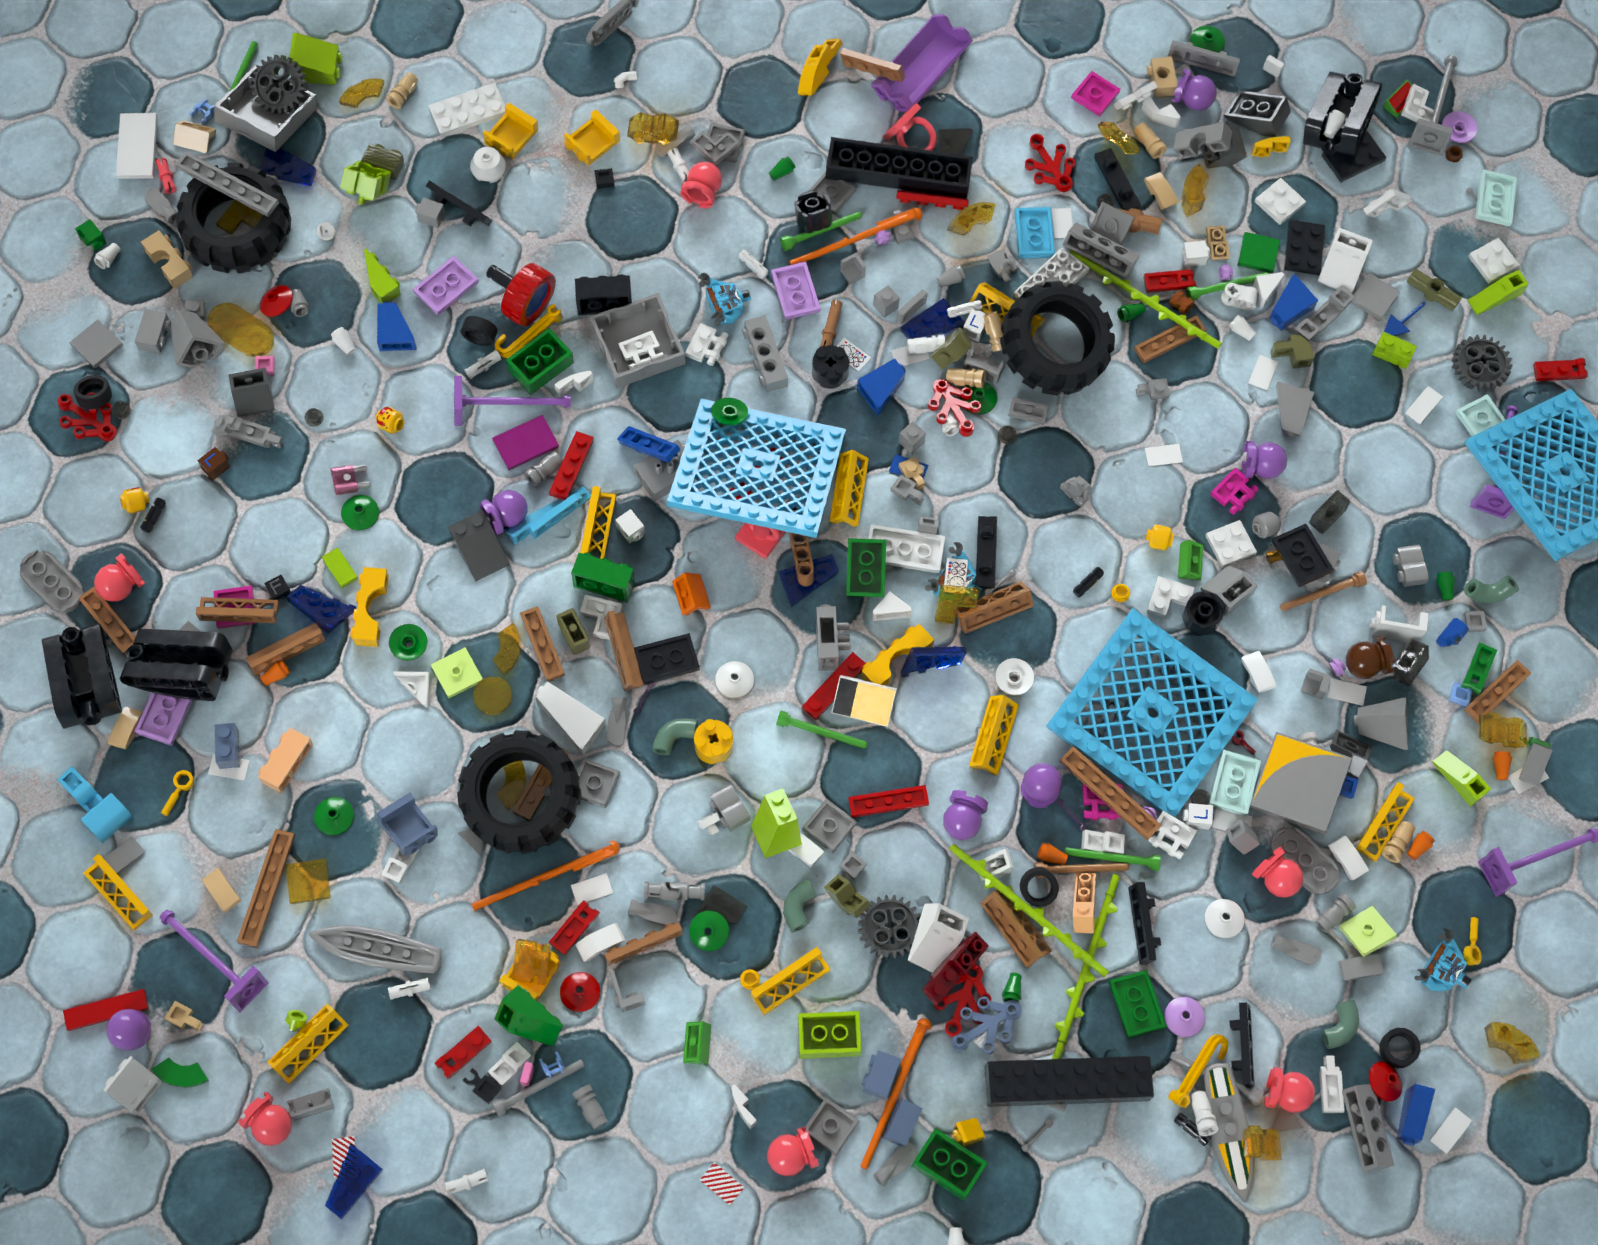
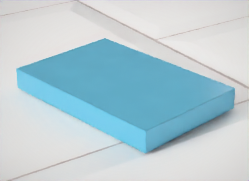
(1034, 232)

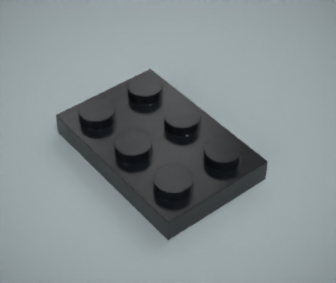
(1348, 166)
(1304, 247)
(1302, 555)
(666, 659)

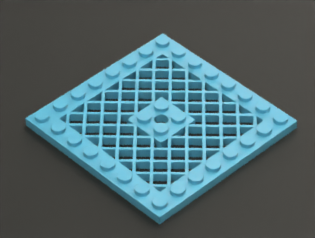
(1565, 406)
(806, 519)
(1196, 668)

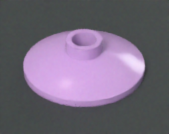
(1462, 122)
(1177, 1023)

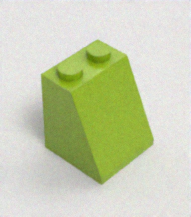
(318, 59)
(776, 824)

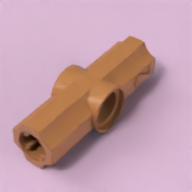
(1143, 222)

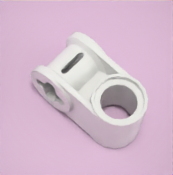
(1241, 296)

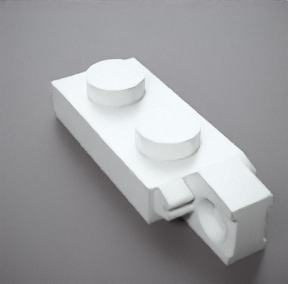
(1331, 1087)

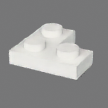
(1139, 96)
(1415, 104)
(1390, 199)
(1166, 591)
(598, 608)

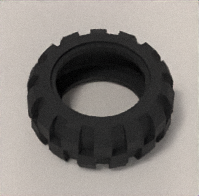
(240, 251)
(1079, 309)
(488, 761)

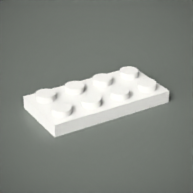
(467, 109)
(910, 548)

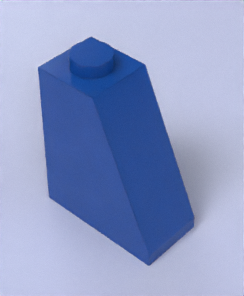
(1292, 304)
(392, 329)
(881, 384)
(1415, 1113)

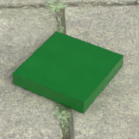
(1258, 252)

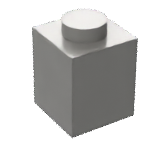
(430, 212)
(886, 301)
(912, 437)

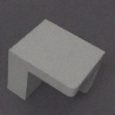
(853, 268)
(1316, 683)
(1242, 836)

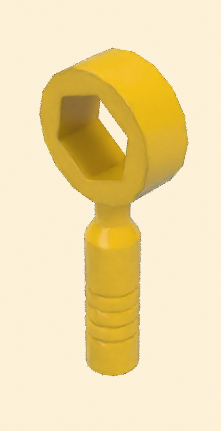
(175, 795)
(1472, 953)

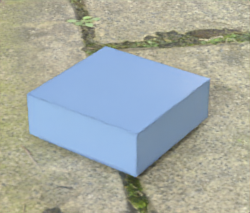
(1460, 695)

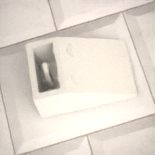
(1345, 260)
(936, 935)
(132, 1085)

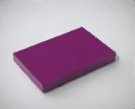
(525, 442)

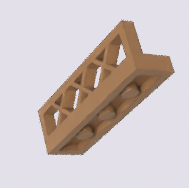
(995, 607)
(239, 613)
(286, 648)
(623, 650)
(1013, 928)

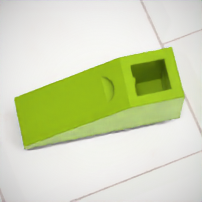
(381, 284)
(1499, 292)
(1462, 778)

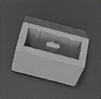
(1231, 587)

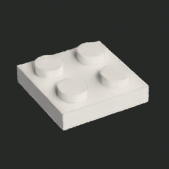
(1280, 201)
(1493, 260)
(1230, 544)

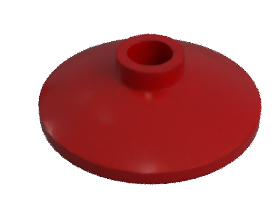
(276, 301)
(585, 1000)
(1385, 1081)

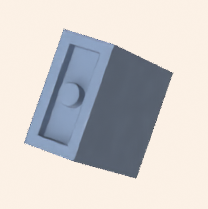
(407, 825)

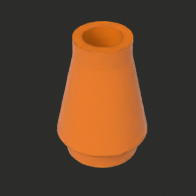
(275, 673)
(1502, 764)
(1420, 845)
(1050, 854)

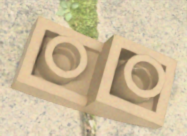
(1162, 190)
(1217, 243)
(123, 730)
(221, 890)

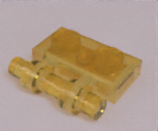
(525, 961)

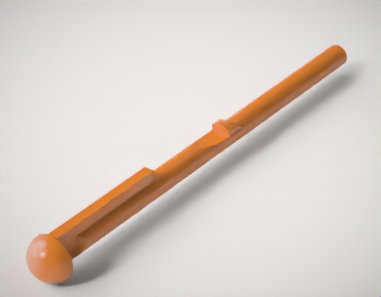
(886, 224)
(577, 864)
(923, 1025)

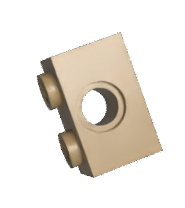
(1163, 68)

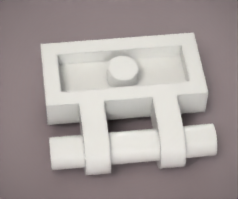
(701, 342)
(639, 346)
(1175, 831)

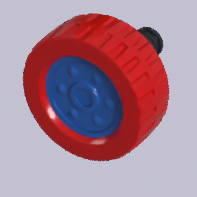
(525, 293)

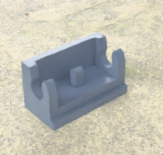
(902, 1122)

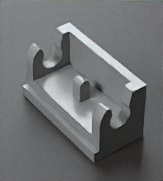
(992, 368)
(310, 1104)

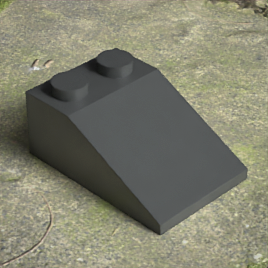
(1259, 112)
(478, 545)

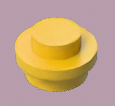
(1120, 593)
(750, 979)

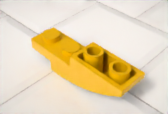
(816, 65)

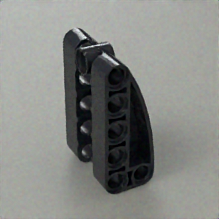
(1350, 97)
(178, 663)
(81, 676)

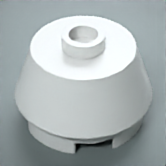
(488, 165)

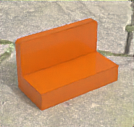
(691, 593)

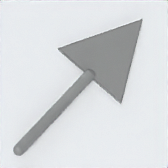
(473, 840)
(1287, 1121)

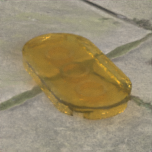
(241, 329)

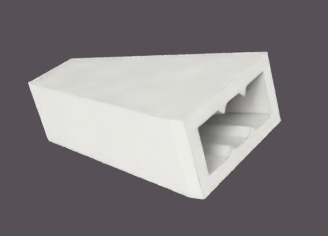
(571, 717)

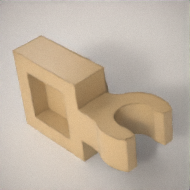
(913, 471)
(182, 1015)

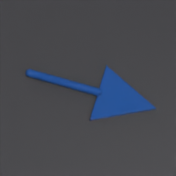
(1396, 327)

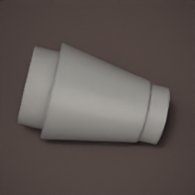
(951, 276)
(299, 304)

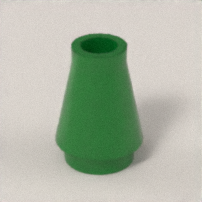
(782, 168)
(1130, 311)
(1446, 585)
(1013, 988)

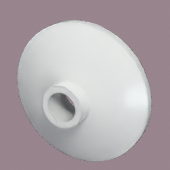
(1014, 668)
(738, 687)
(1218, 925)

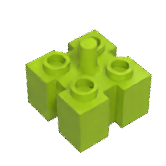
(365, 180)

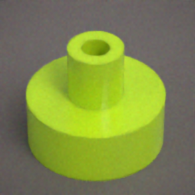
(296, 1019)

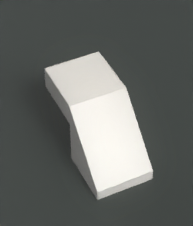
(1166, 116)
(600, 941)

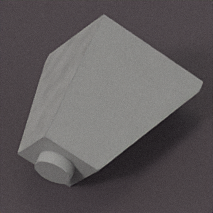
(193, 340)
(1293, 407)
(1385, 722)

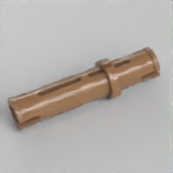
(829, 332)

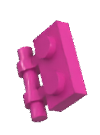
(1230, 486)
(1092, 799)

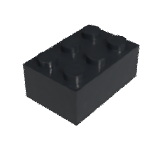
(602, 293)

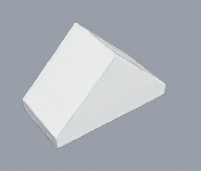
(1267, 286)
(891, 608)
(999, 864)

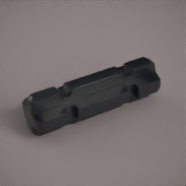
(153, 515)
(1088, 582)
(1191, 1128)

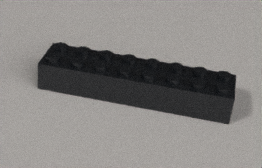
(899, 167)
(1068, 1081)

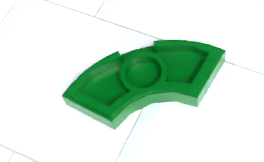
(180, 1075)

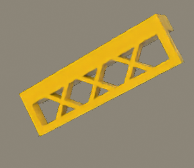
(1004, 301)
(845, 486)
(591, 521)
(991, 731)
(1380, 816)
(120, 884)
(786, 974)
(302, 1038)

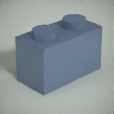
(227, 746)
(881, 1075)

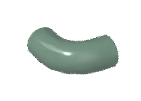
(1491, 592)
(671, 732)
(794, 905)
(1346, 1027)

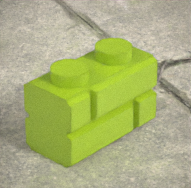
(1394, 350)

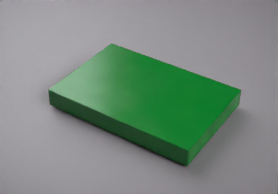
(1137, 1004)

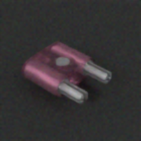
(345, 480)

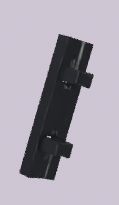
(1117, 180)
(471, 213)
(986, 552)
(1142, 924)
(1245, 1027)

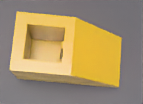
(968, 1132)

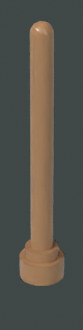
(1357, 580)
(1083, 868)

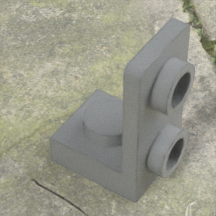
(631, 1001)

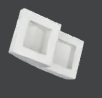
(578, 380)
(1424, 405)
(1259, 672)
(1103, 842)
(808, 851)
(1349, 857)
(398, 865)
(509, 1064)
(740, 1102)
(1450, 1130)

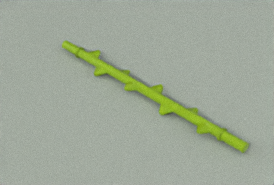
(1153, 301)
(1036, 914)
(1085, 974)

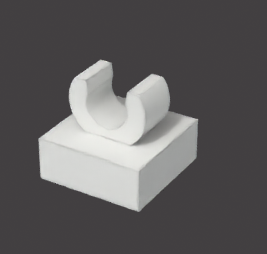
(709, 822)

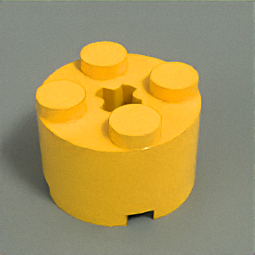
(710, 731)

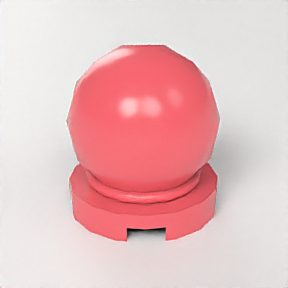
(702, 184)
(116, 580)
(1280, 875)
(1291, 1091)
(268, 1122)
(791, 1153)

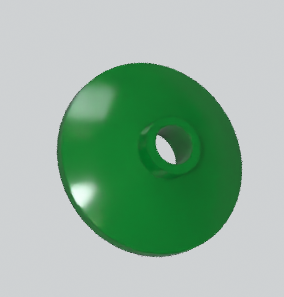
(1200, 39)
(987, 400)
(729, 411)
(363, 519)
(403, 635)
(340, 822)
(719, 928)

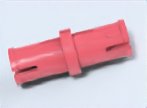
(165, 175)

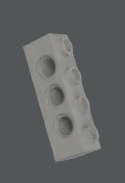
(1101, 250)
(760, 328)
(1368, 1128)

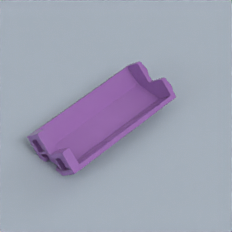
(923, 62)

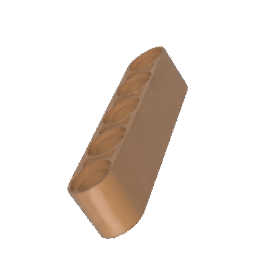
(802, 550)

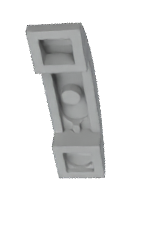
(1325, 314)

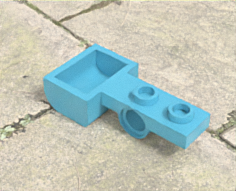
(103, 815)

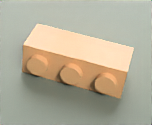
(285, 760)

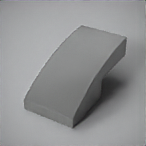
(1361, 967)

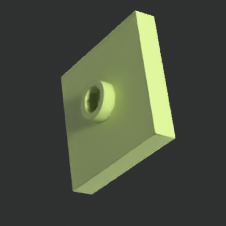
(456, 672)
(1368, 931)

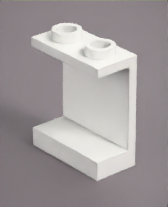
(1398, 631)

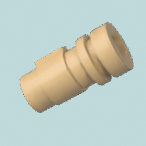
(399, 94)
(1154, 145)
(993, 328)
(965, 377)
(1396, 847)

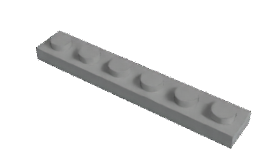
(227, 184)

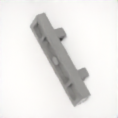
(1203, 58)

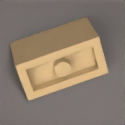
(193, 136)

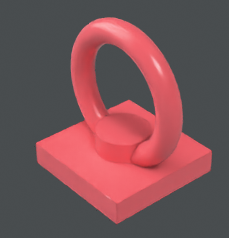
(905, 122)
(759, 538)

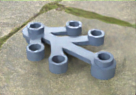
(988, 1023)

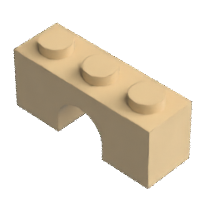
(159, 248)

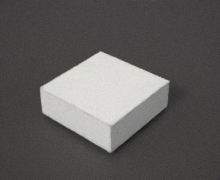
(1273, 66)

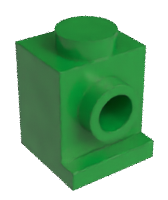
(90, 235)

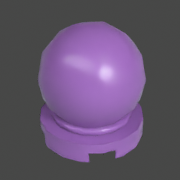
(1196, 91)
(1265, 460)
(506, 510)
(1041, 785)
(963, 817)
(128, 1029)

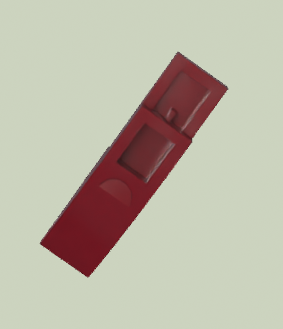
(953, 967)

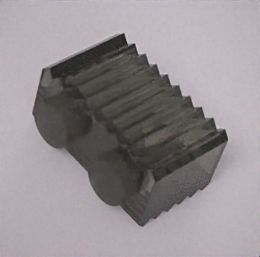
(1329, 512)
(1411, 662)

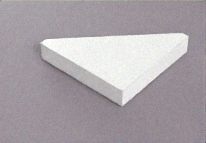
(416, 683)

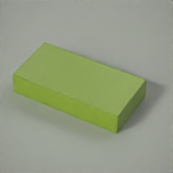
(339, 567)

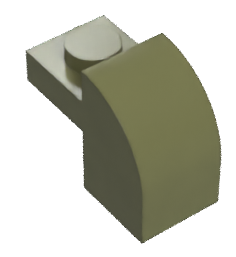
(954, 348)
(1297, 348)
(846, 897)

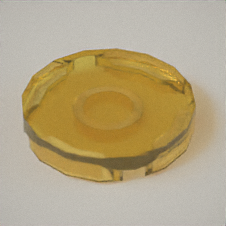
(492, 695)

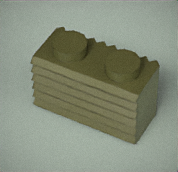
(384, 158)
(573, 631)

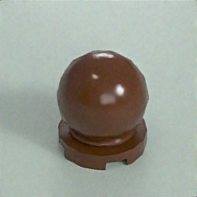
(1368, 658)

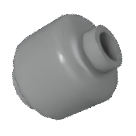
(1266, 524)

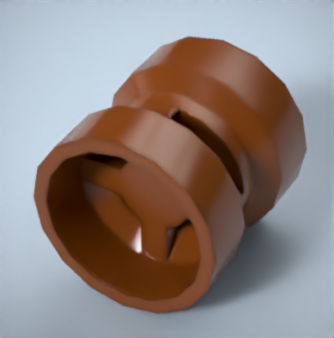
(1181, 302)

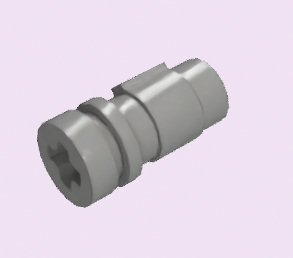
(545, 467)
(1333, 915)
(591, 1108)

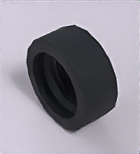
(479, 330)
(89, 383)
(1051, 896)
(1414, 1042)

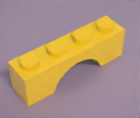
(373, 584)
(879, 670)

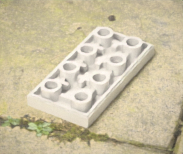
(136, 146)
(1059, 267)

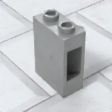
(658, 476)
(828, 639)

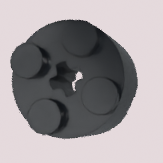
(813, 211)
(830, 366)
(1194, 611)

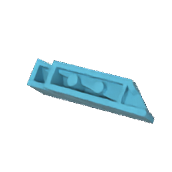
(547, 516)

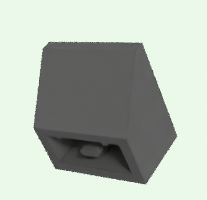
(1227, 157)
(251, 392)

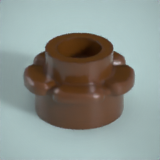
(1455, 150)

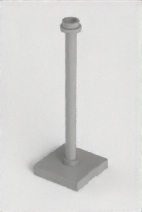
(1431, 135)

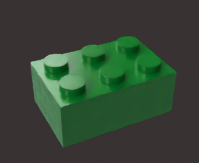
(539, 361)
(866, 567)
(603, 577)
(949, 1164)

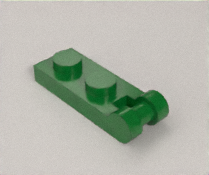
(1479, 667)

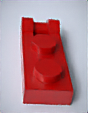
(1169, 280)
(1560, 370)
(573, 928)
(463, 1052)

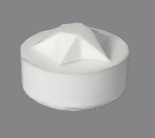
(326, 231)

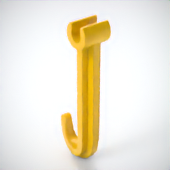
(542, 324)
(1181, 1096)

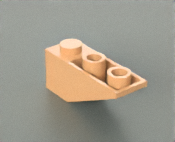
(1084, 903)

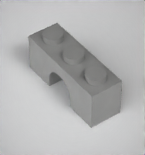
(1215, 136)

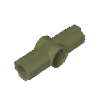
(1426, 284)

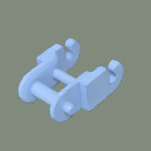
(200, 107)
(546, 1068)

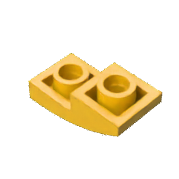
(1264, 147)

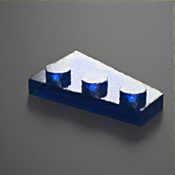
(287, 167)
(932, 322)
(824, 570)
(322, 610)
(923, 658)
(353, 1180)

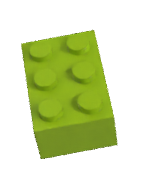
(829, 1035)

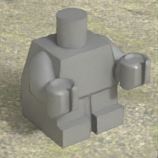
(999, 264)
(1077, 489)

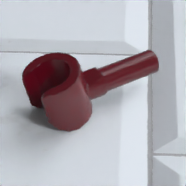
(1242, 742)

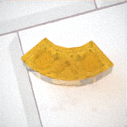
(653, 128)
(1192, 196)
(972, 215)
(1509, 731)
(1512, 1041)
(1262, 1143)

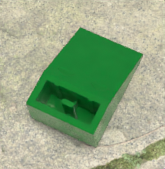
(527, 1018)

